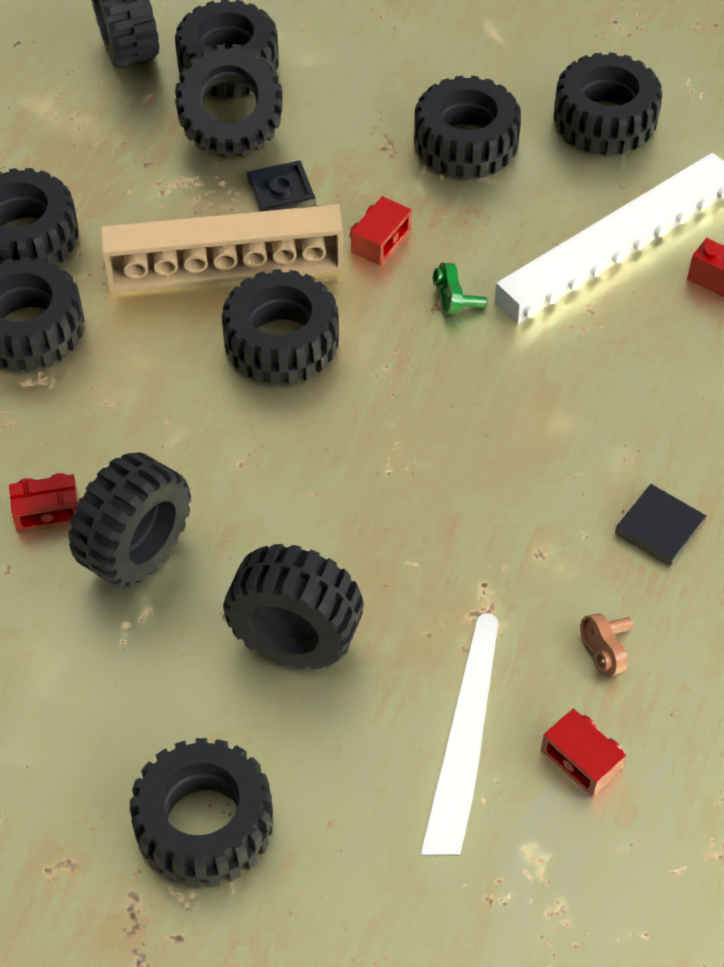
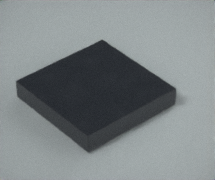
(281, 187)
(660, 524)

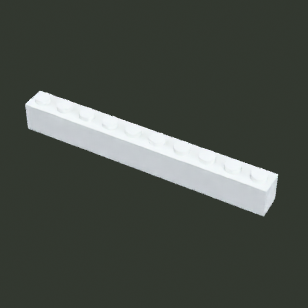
(611, 239)

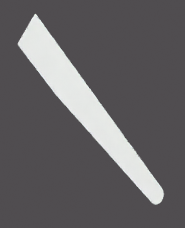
(461, 759)

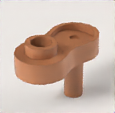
(600, 639)

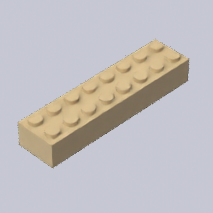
(222, 248)

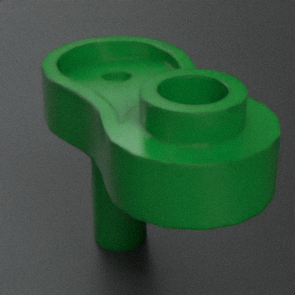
(450, 291)

